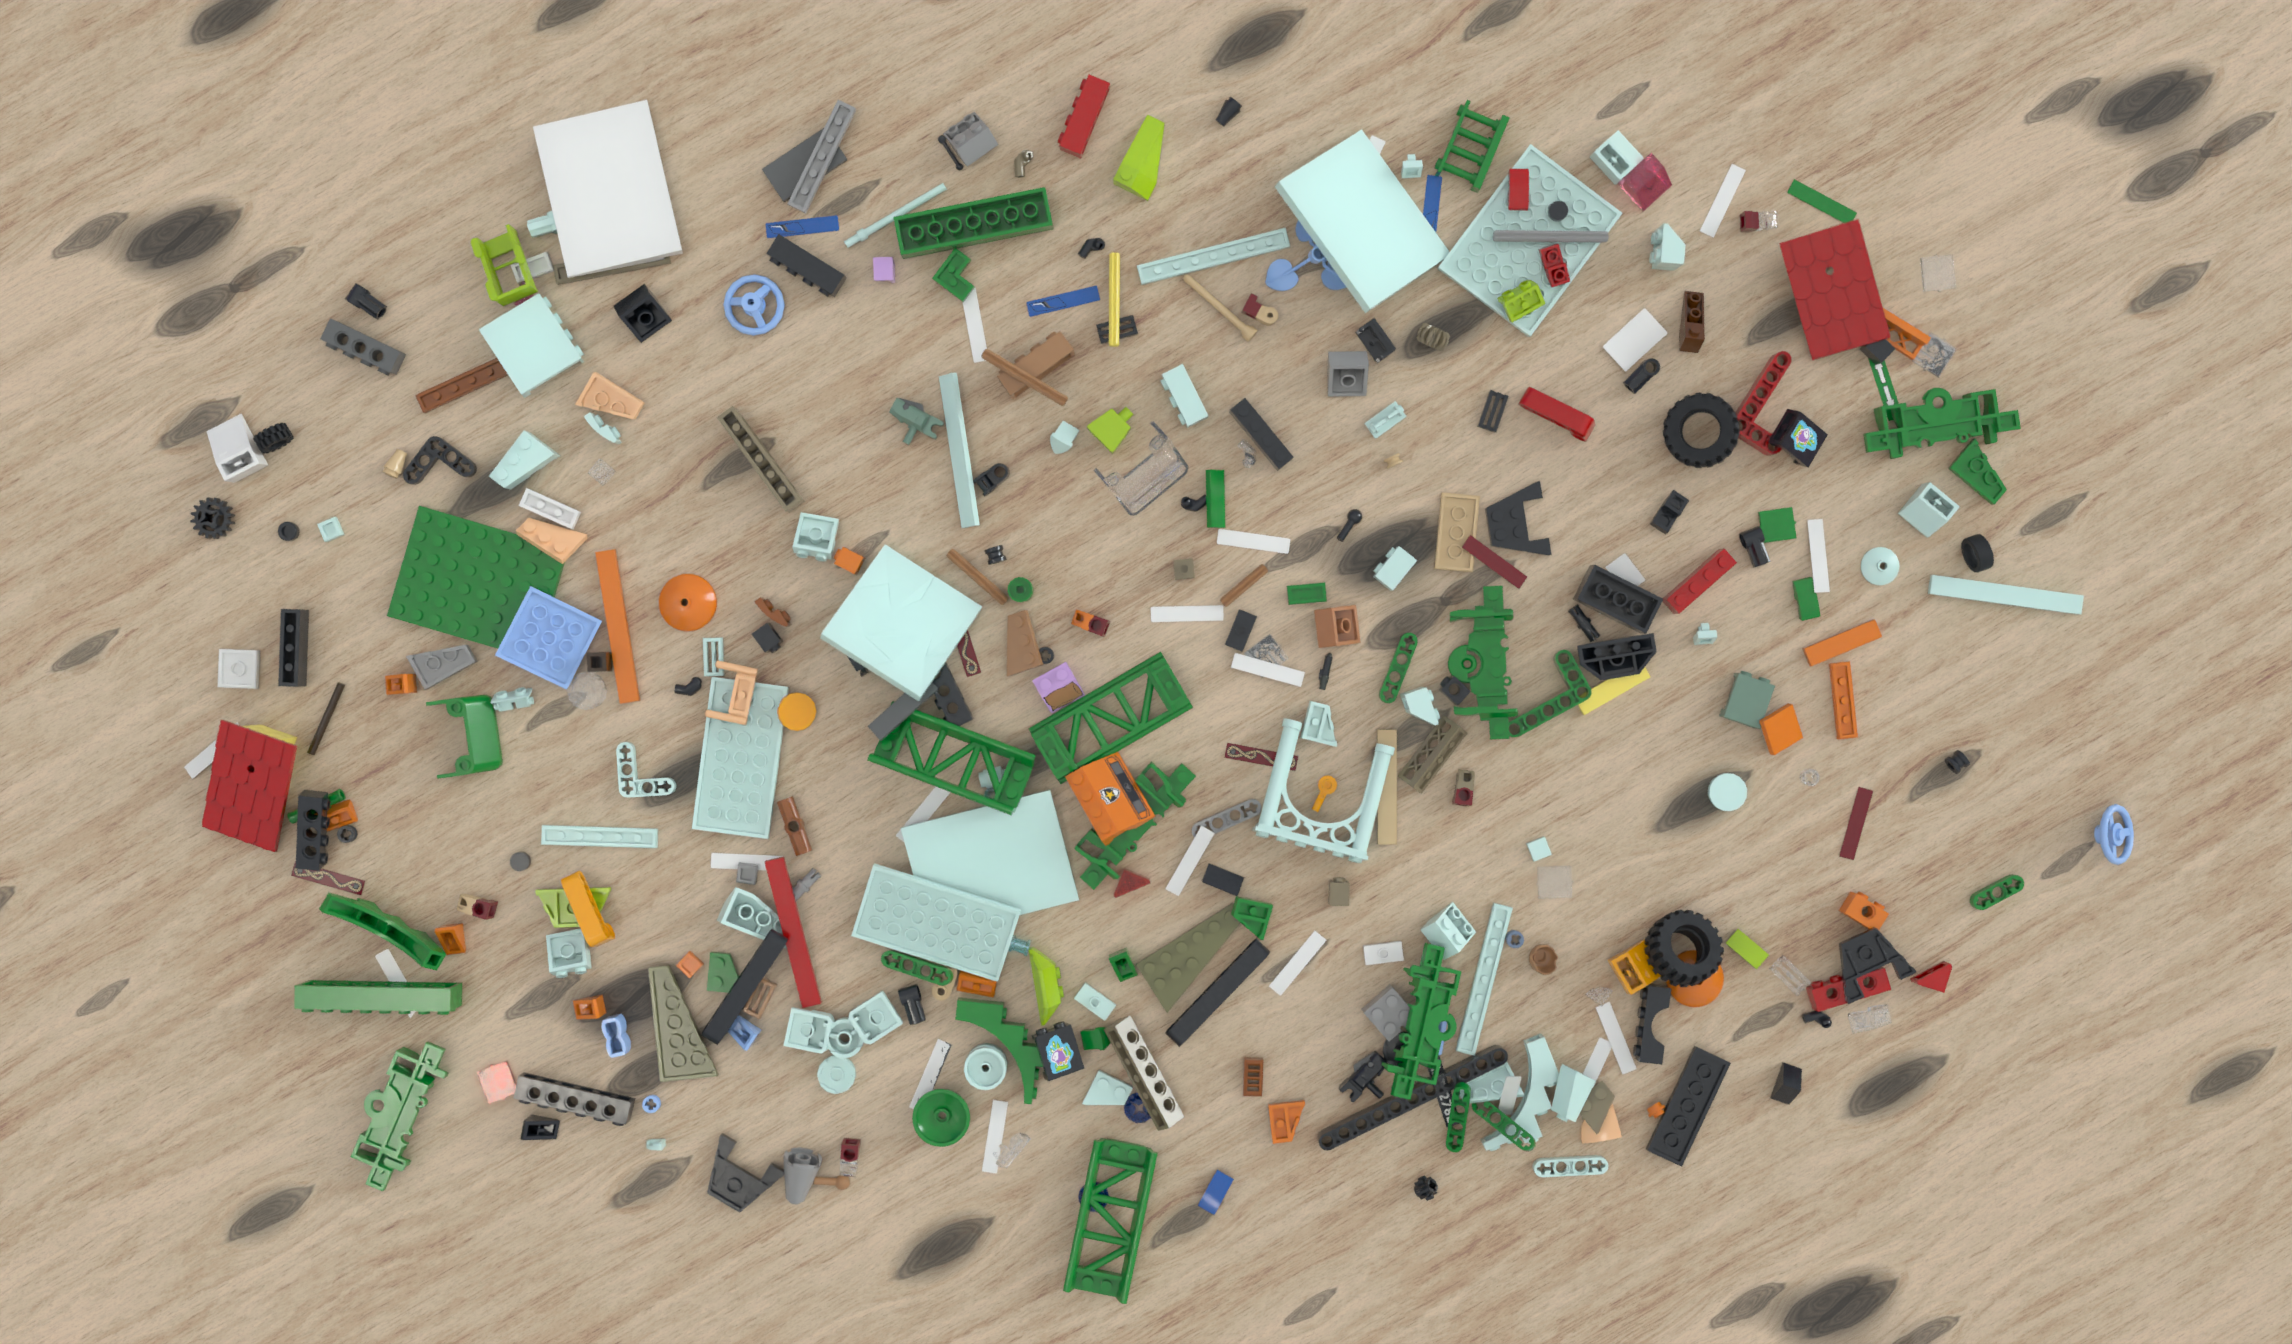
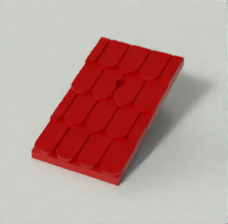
(1837, 308)
(250, 783)

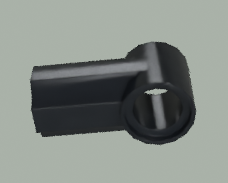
(362, 299)
(1641, 376)
(1753, 542)
(911, 1000)

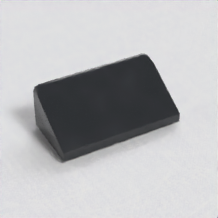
(1223, 879)

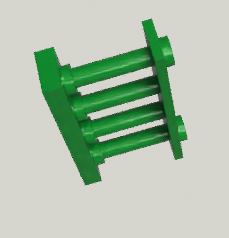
(1489, 143)

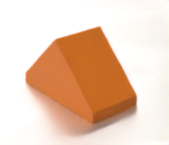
(401, 684)
(452, 938)
(589, 1007)

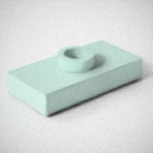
(1095, 1001)

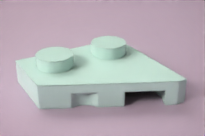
(1318, 724)

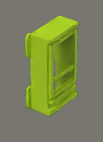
(495, 248)

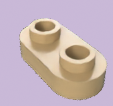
(948, 988)

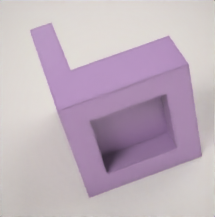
(884, 269)

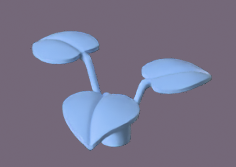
(1282, 275)

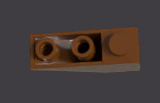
(1692, 322)

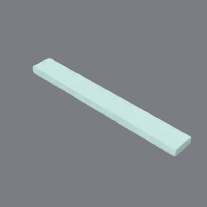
(1213, 256)
(959, 450)
(2005, 594)
(1483, 979)

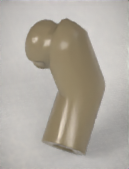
(1021, 161)

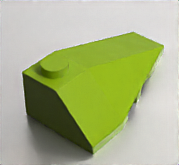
(1141, 163)

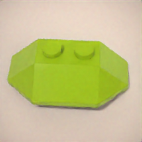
(1046, 984)

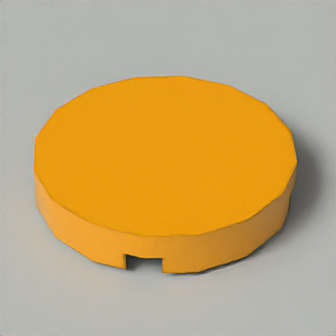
(796, 711)

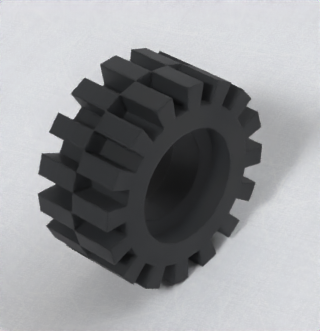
(273, 438)

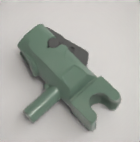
(915, 417)

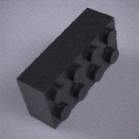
(1618, 599)

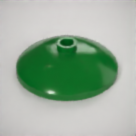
(938, 1130)

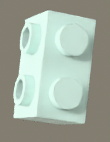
(1394, 568)

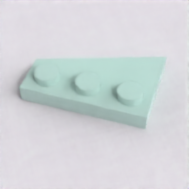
(1490, 1085)

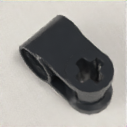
(991, 479)

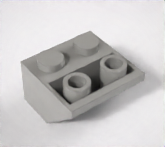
(970, 138)

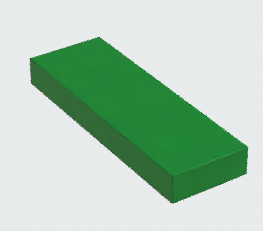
(1215, 498)

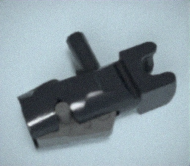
(1364, 1074)

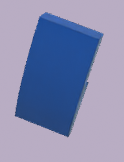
(1215, 1192)

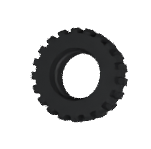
(1701, 404)
(1703, 937)

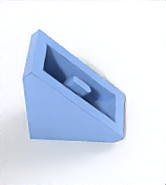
(744, 1032)

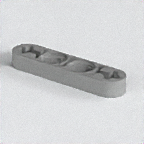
(1227, 821)

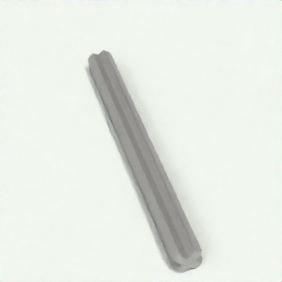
(1549, 236)

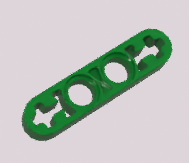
(1395, 666)
(917, 966)
(1458, 1117)
(1502, 1125)

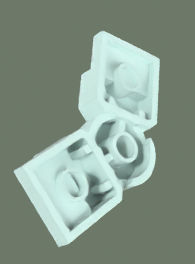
(819, 1030)

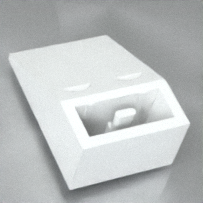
(235, 449)

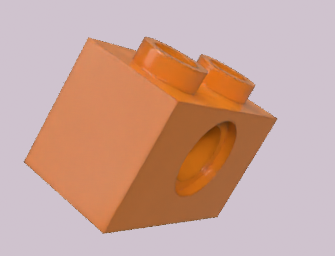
(1853, 907)

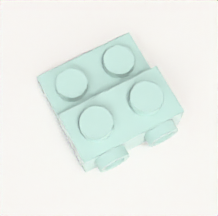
(815, 536)
(568, 953)

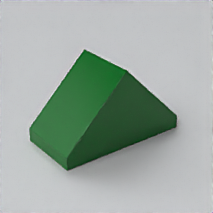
(1122, 964)

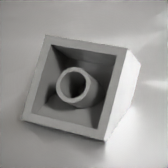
(1347, 373)

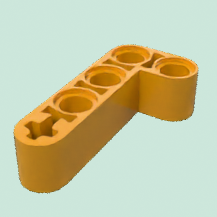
(586, 910)

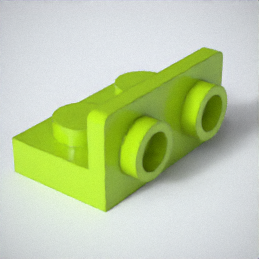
(1521, 300)

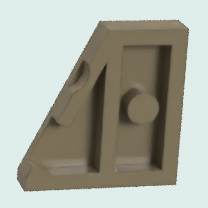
(1597, 1106)

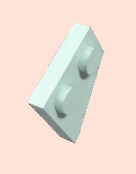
(1107, 1091)

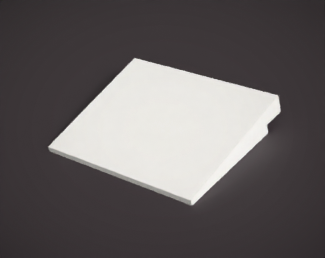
(607, 189)

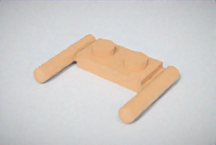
(741, 694)

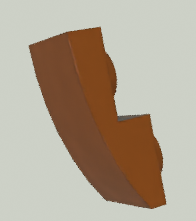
(779, 616)

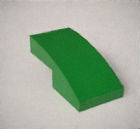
(1806, 598)

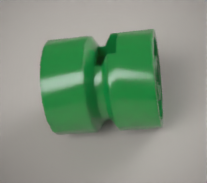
(1020, 589)

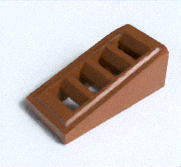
(1257, 1062)

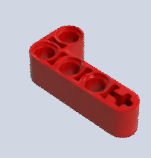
(1559, 413)

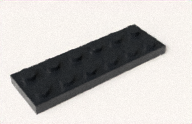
(1688, 1106)

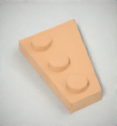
(608, 397)

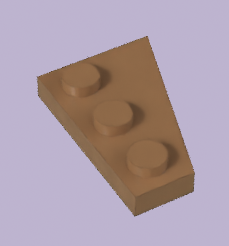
(1021, 644)

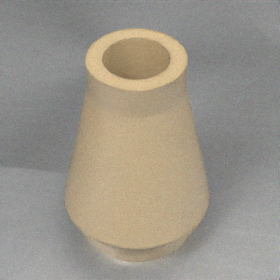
(395, 464)

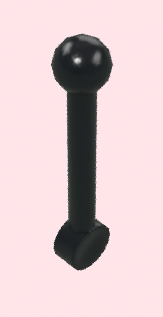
(942, 140)

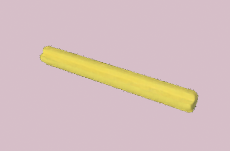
(1114, 298)

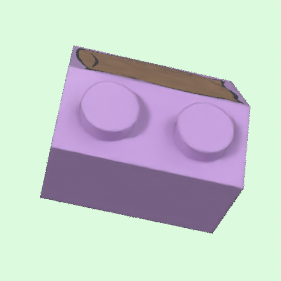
(1058, 687)

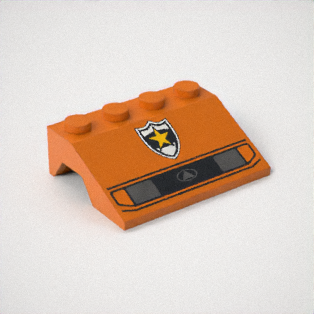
(1110, 797)

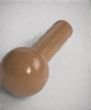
(840, 1182)

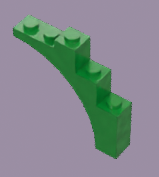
(389, 927)
(989, 1016)

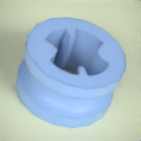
(647, 1107)

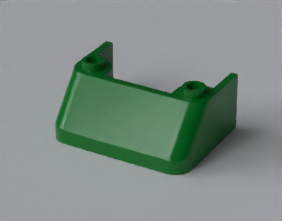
(480, 733)

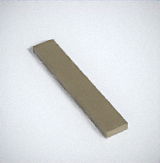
(561, 274)

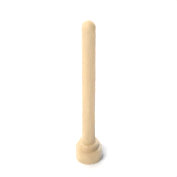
(1247, 331)

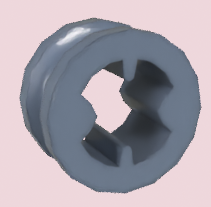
(1520, 939)

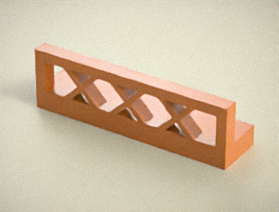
(1908, 331)

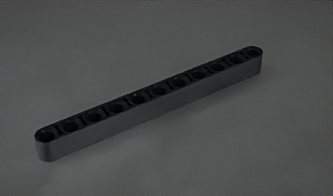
(1405, 1105)

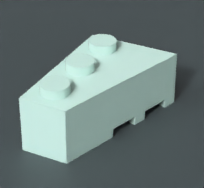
(522, 460)

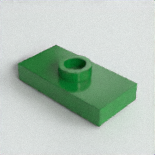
(1306, 593)

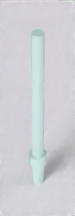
(863, 234)

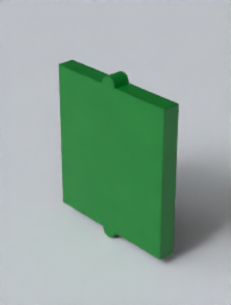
(1777, 524)

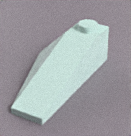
(748, 914)

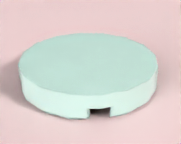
(1727, 792)
(836, 1074)

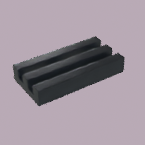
(1121, 336)
(1498, 395)

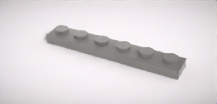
(821, 156)

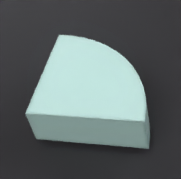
(655, 1144)

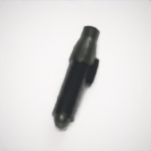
(1324, 673)

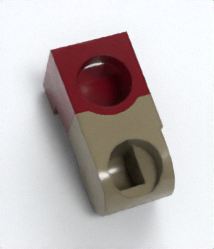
(1464, 788)

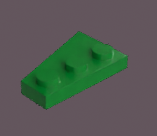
(1977, 473)

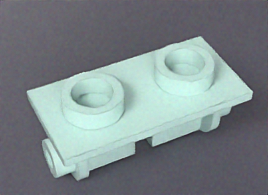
(1385, 419)
(504, 700)

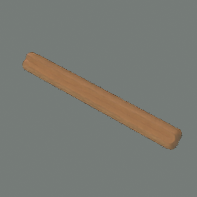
(1024, 377)

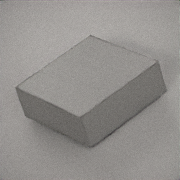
(747, 873)

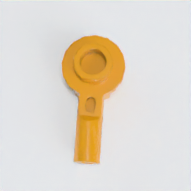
(1326, 785)

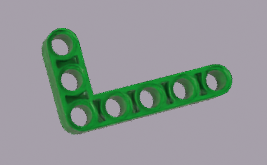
(1555, 704)

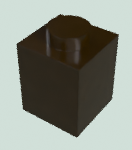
(599, 662)

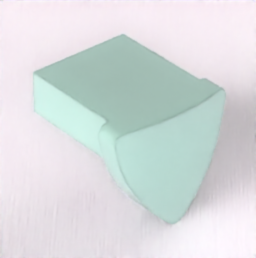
(1063, 437)

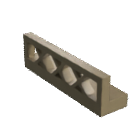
(1435, 756)

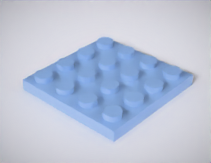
(548, 637)

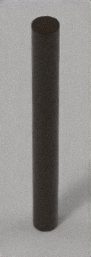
(326, 718)

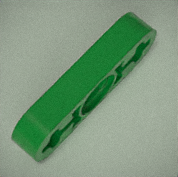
(1986, 903)

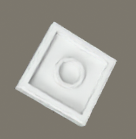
(238, 668)

